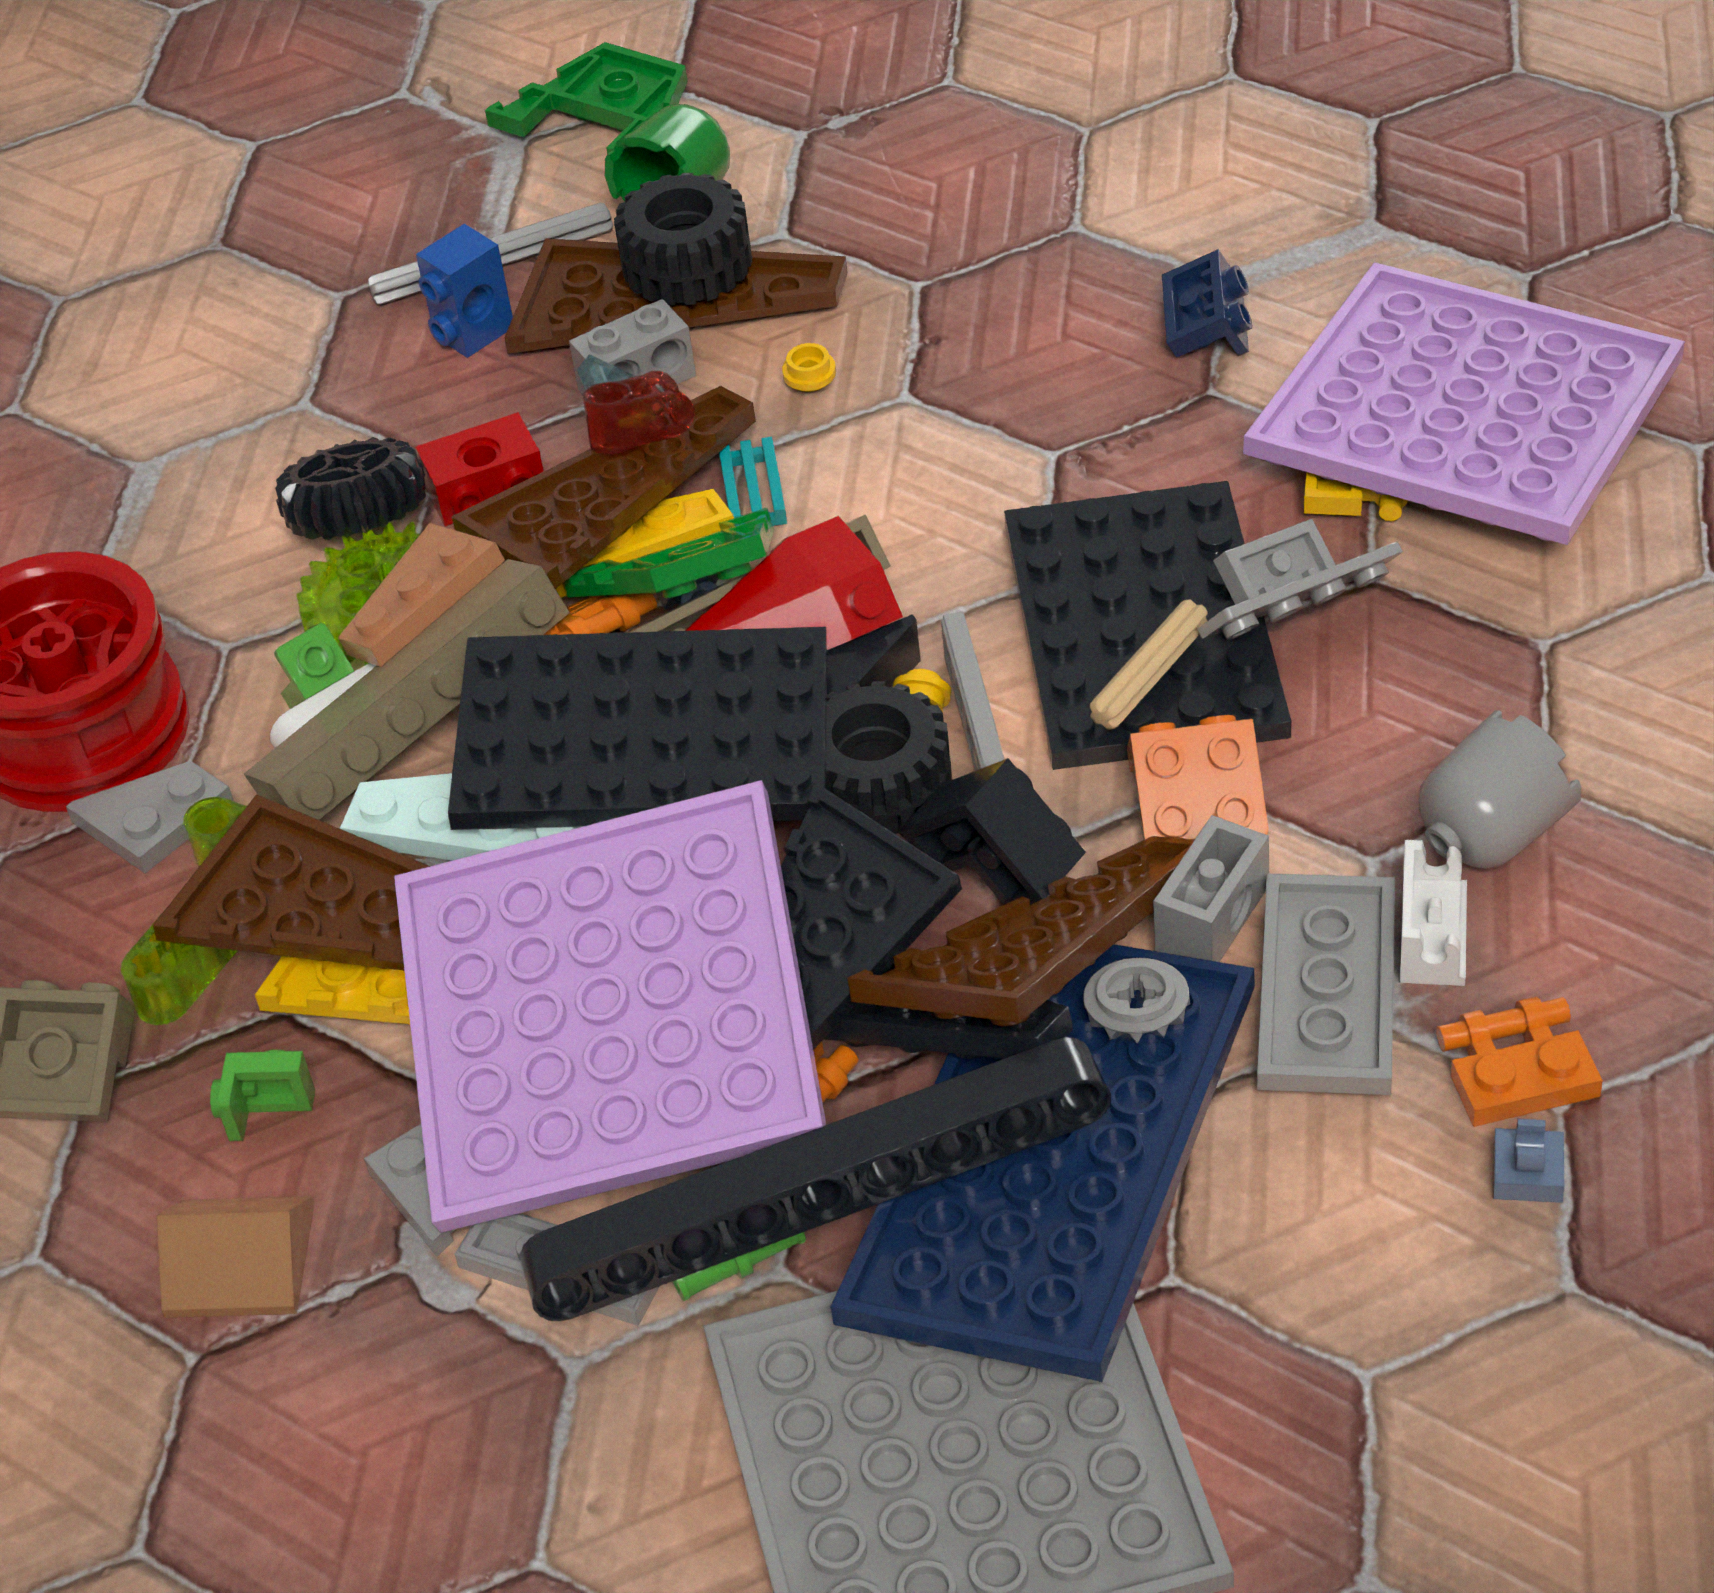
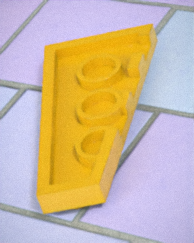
(666, 525)

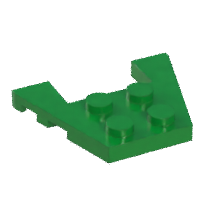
(600, 86)
(677, 567)

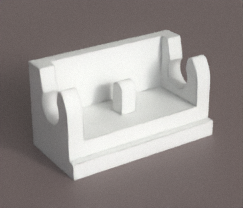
(1433, 919)

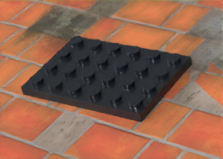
(1101, 582)
(636, 722)

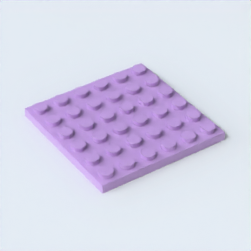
(1466, 401)
(605, 1007)

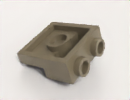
(61, 1050)

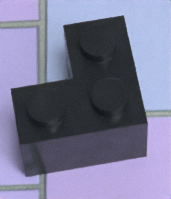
(998, 829)

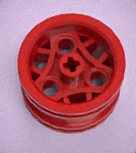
(82, 680)

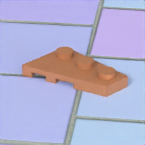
(418, 590)

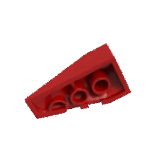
(810, 581)

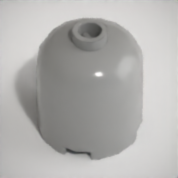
(1496, 792)

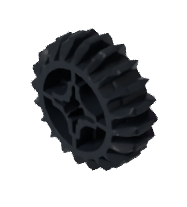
(350, 488)

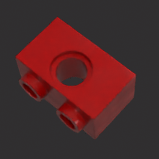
(478, 464)

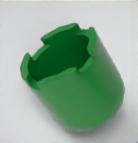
(668, 143)

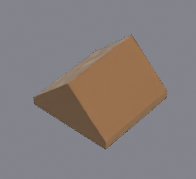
(233, 1256)

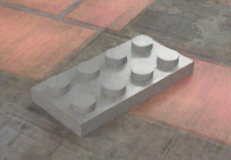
(1327, 984)

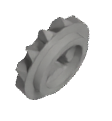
(1112, 987)

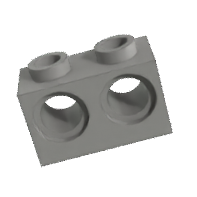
(640, 343)

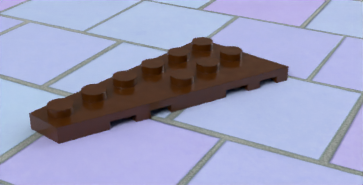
(583, 287)
(594, 497)
(292, 891)

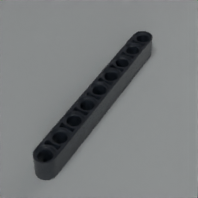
(813, 1179)

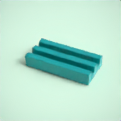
(748, 457)

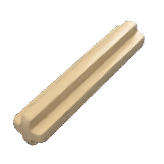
(1148, 665)

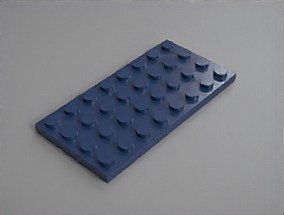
(1052, 1242)

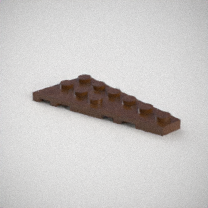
(1026, 952)

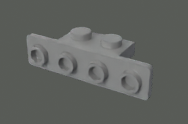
(1281, 571)

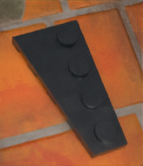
(964, 1036)

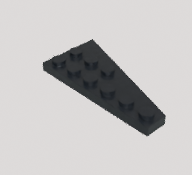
(854, 901)

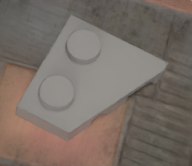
(146, 815)

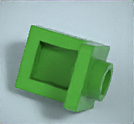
(311, 664)
(260, 1084)

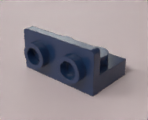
(1205, 304)

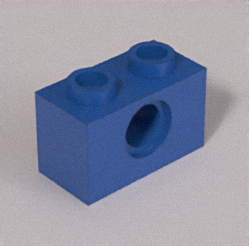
(464, 290)

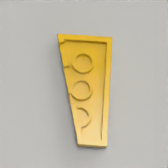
(335, 991)

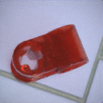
(631, 411)

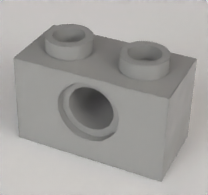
(1212, 891)

